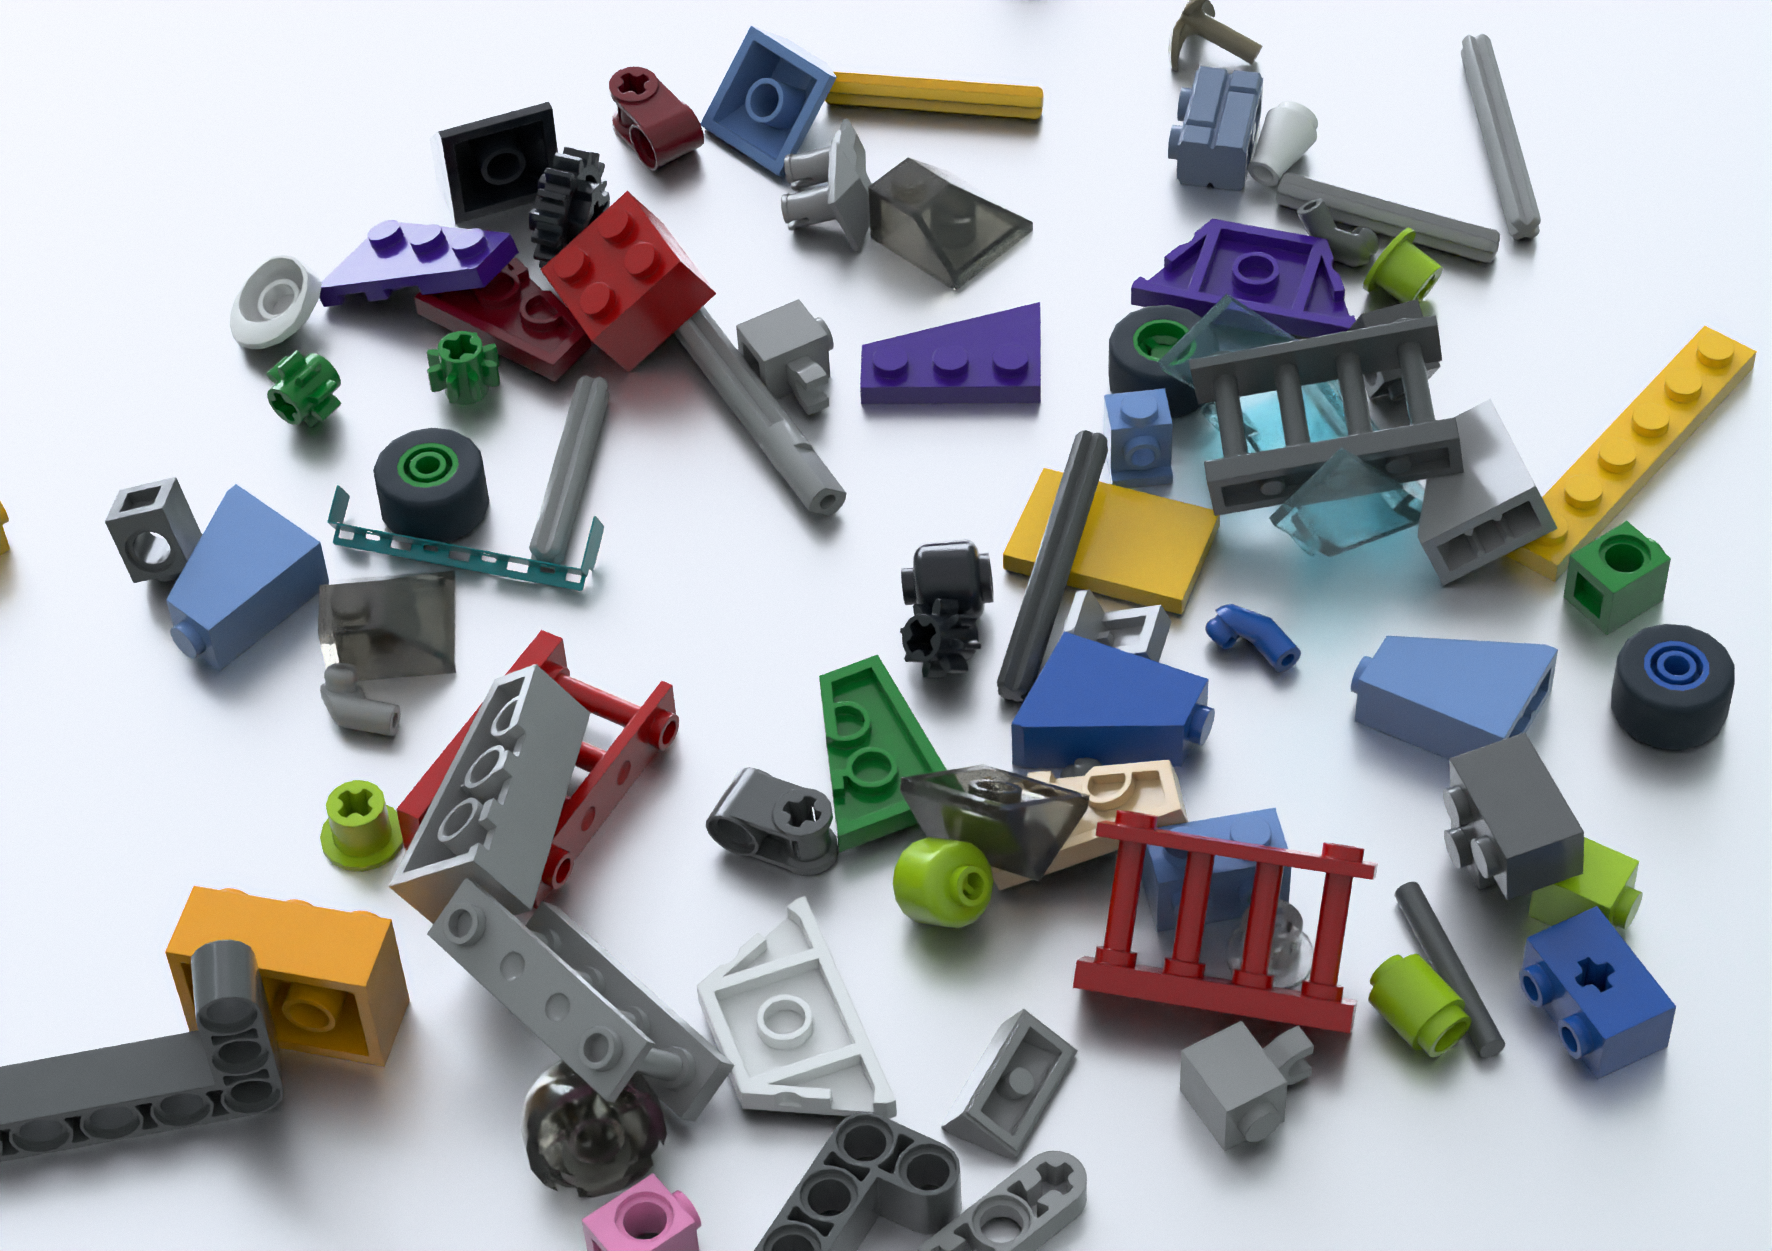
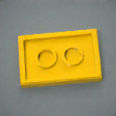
(1130, 545)

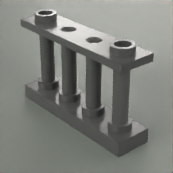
(1272, 476)

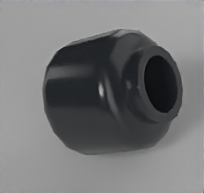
(949, 572)

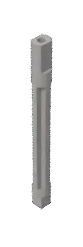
(761, 414)

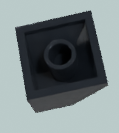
(494, 161)

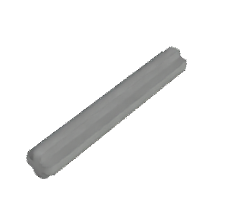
(1392, 218)
(569, 470)

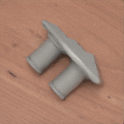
(844, 196)

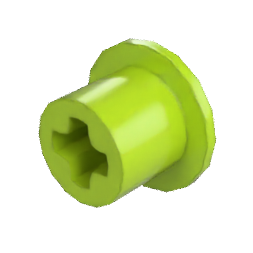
(1403, 270)
(360, 827)

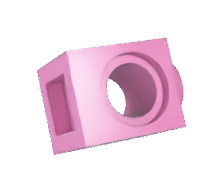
(642, 1210)

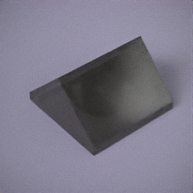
(1002, 813)

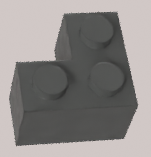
(1510, 819)

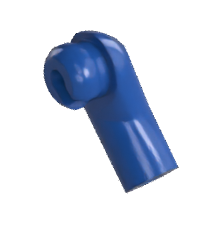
(1256, 628)

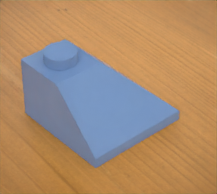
(769, 98)

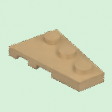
(1129, 787)

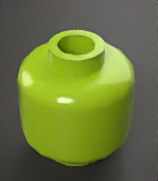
(943, 882)

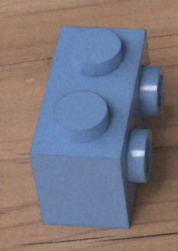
(1231, 877)

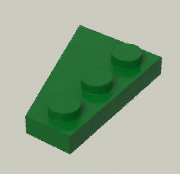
(869, 748)

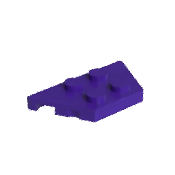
(1266, 269)

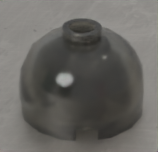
(588, 1141)

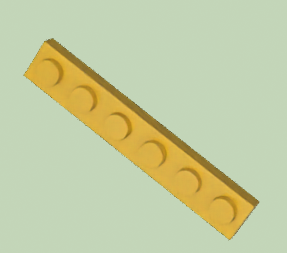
(1636, 447)

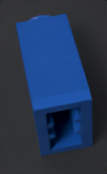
(1109, 709)

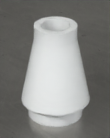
(1283, 139)

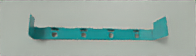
(475, 562)

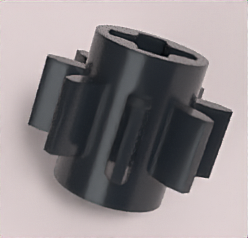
(940, 638)

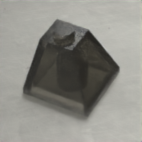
(941, 221)
(390, 624)

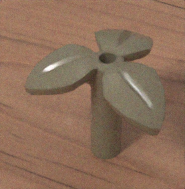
(1199, 19)

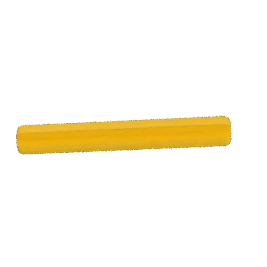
(936, 95)

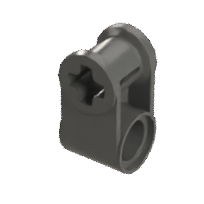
(766, 818)

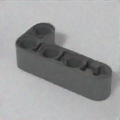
(868, 1188)

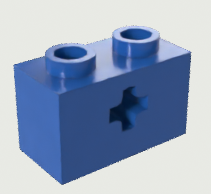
(1596, 993)

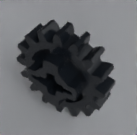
(567, 201)

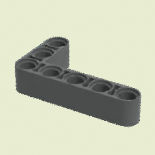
(157, 1083)

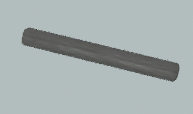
(1052, 566)

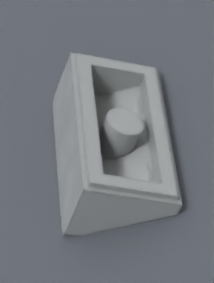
(1010, 1086)

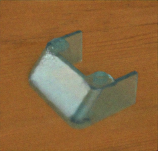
(1346, 498)

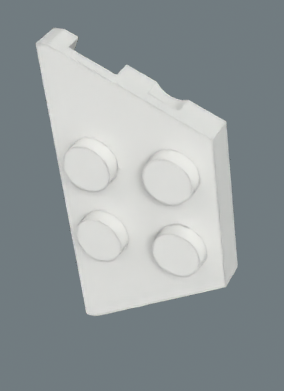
(793, 1026)

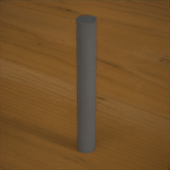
(1448, 966)

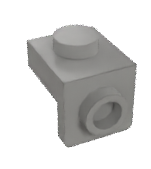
(1131, 630)

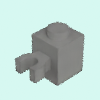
(789, 353)
(1239, 1084)

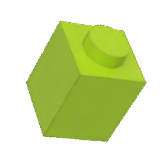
(1605, 883)

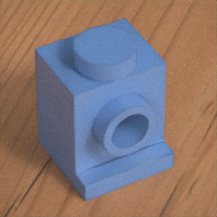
(1138, 438)

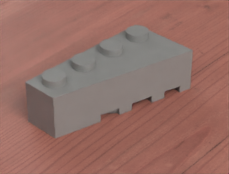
(498, 798)

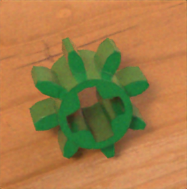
(463, 367)
(304, 389)

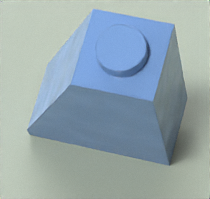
(242, 579)
(1452, 691)

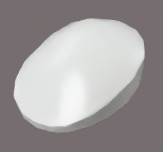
(274, 302)

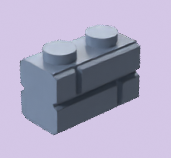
(1217, 128)

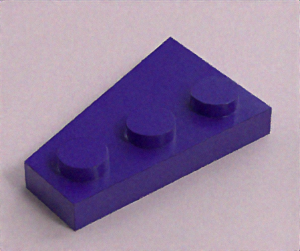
(420, 256)
(959, 362)

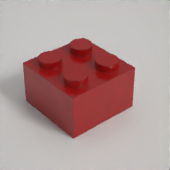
(628, 281)

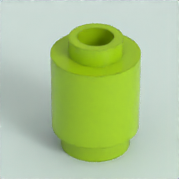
(1418, 1004)

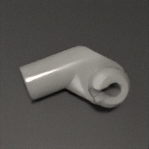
(351, 707)

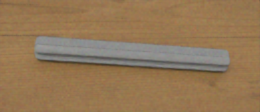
(1500, 137)

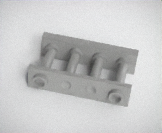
(580, 1000)

